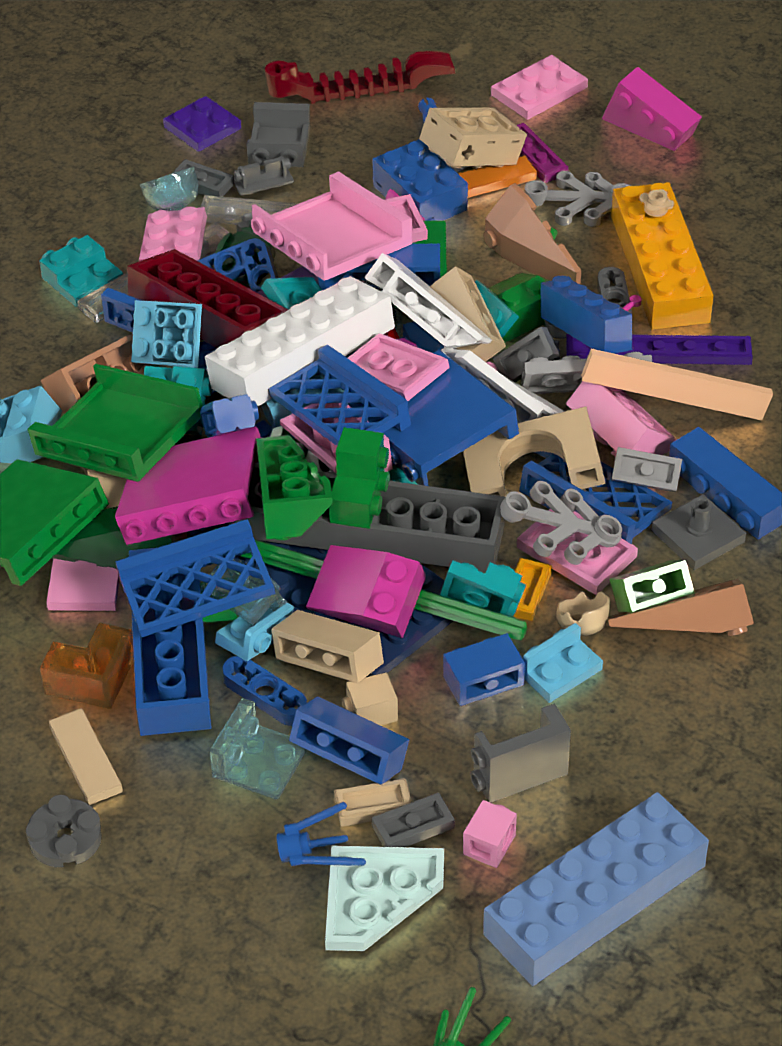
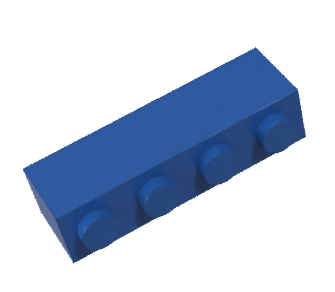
(419, 258)
(586, 315)
(728, 482)

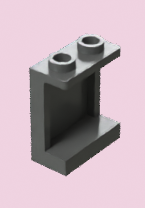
(279, 131)
(522, 760)

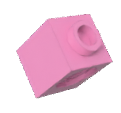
(489, 833)

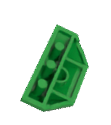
(522, 296)

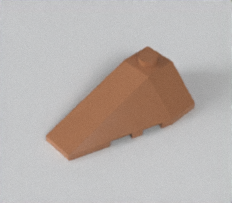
(524, 240)
(76, 379)
(711, 609)

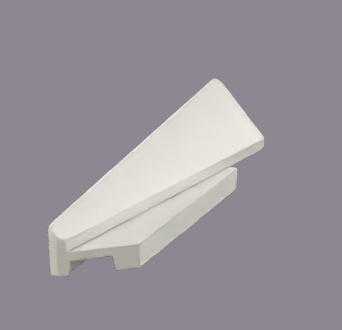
(424, 304)
(527, 404)

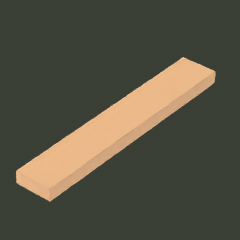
(676, 384)

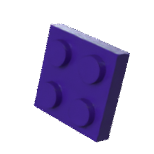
(202, 123)

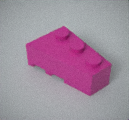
(651, 111)

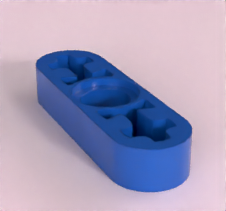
(260, 677)

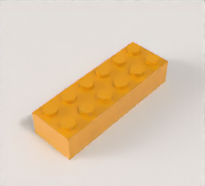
(662, 260)

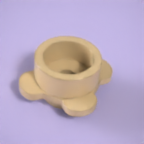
(656, 202)

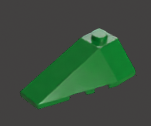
(290, 488)

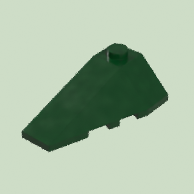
(103, 542)

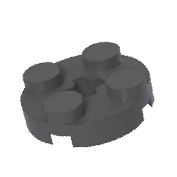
(61, 814)

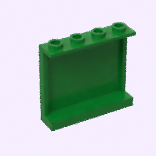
(120, 424)
(42, 513)

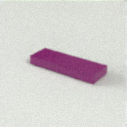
(541, 156)

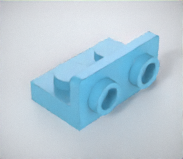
(249, 640)
(560, 663)

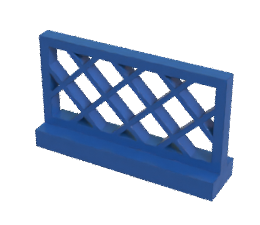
(358, 388)
(543, 471)
(188, 558)

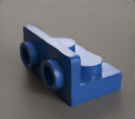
(118, 309)

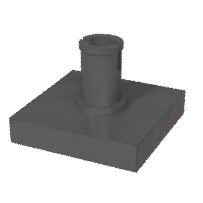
(698, 532)

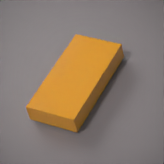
(535, 577)

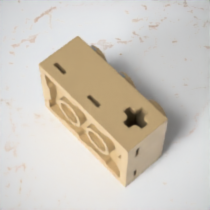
(472, 137)

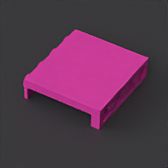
(191, 488)

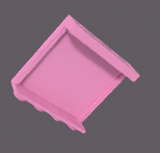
(335, 228)

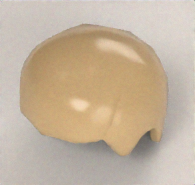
(586, 612)

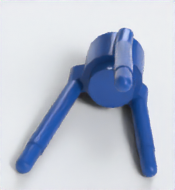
(295, 845)

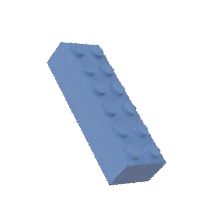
(594, 888)

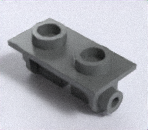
(251, 179)

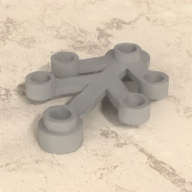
(582, 196)
(600, 530)

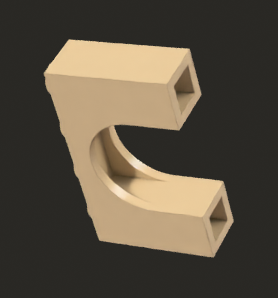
(563, 433)

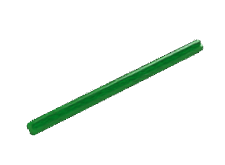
(426, 602)

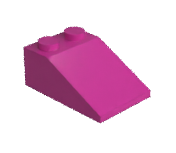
(368, 588)

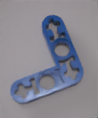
(244, 261)

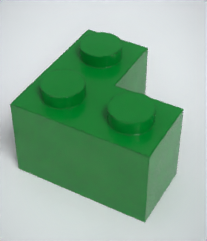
(359, 478)

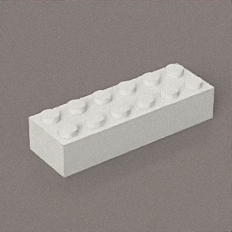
(339, 316)

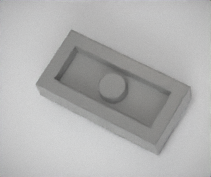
(646, 469)

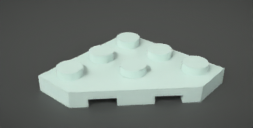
(379, 895)

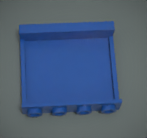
(447, 420)

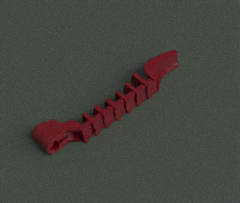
(286, 80)

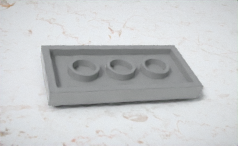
(559, 375)

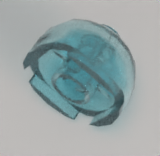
(171, 191)

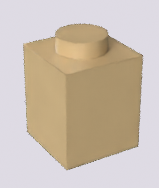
(372, 699)

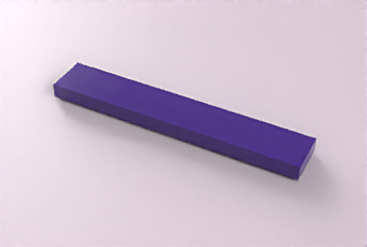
(681, 349)

